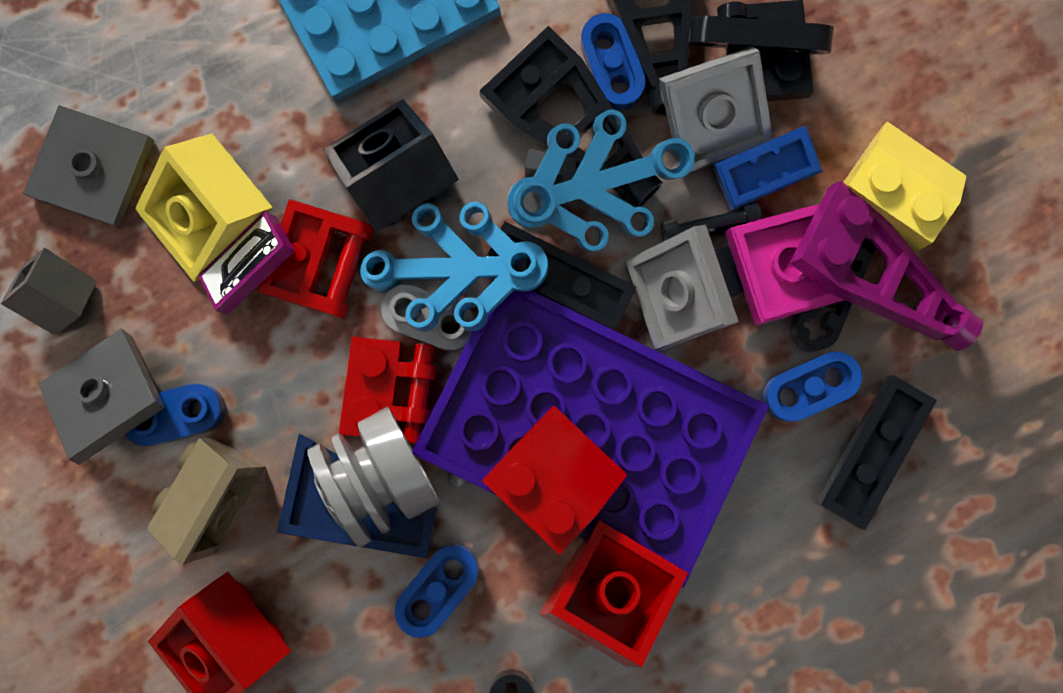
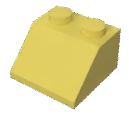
(907, 185)
(199, 202)

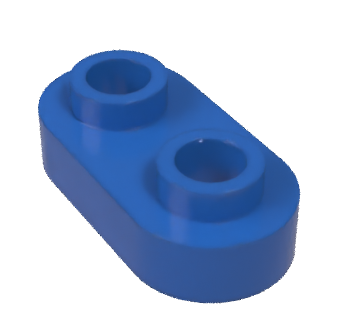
(613, 64)
(810, 388)
(175, 421)
(437, 589)

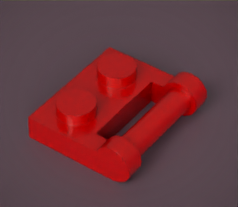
(311, 234)

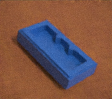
(767, 168)

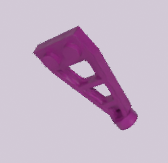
(832, 245)

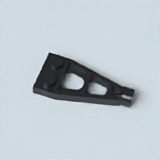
(658, 64)
(536, 75)

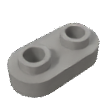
(436, 336)

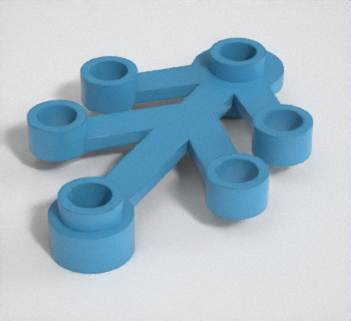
(590, 183)
(461, 269)

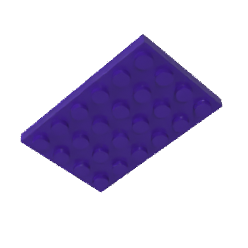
(651, 415)

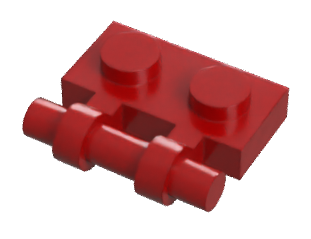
(373, 384)

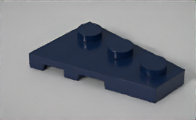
(308, 517)

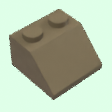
(203, 499)

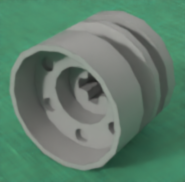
(371, 477)

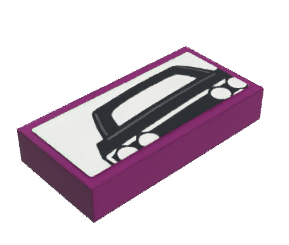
(246, 263)

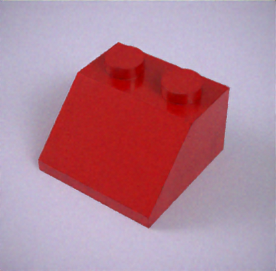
(555, 479)
(614, 595)
(219, 640)

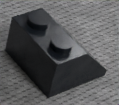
(391, 165)

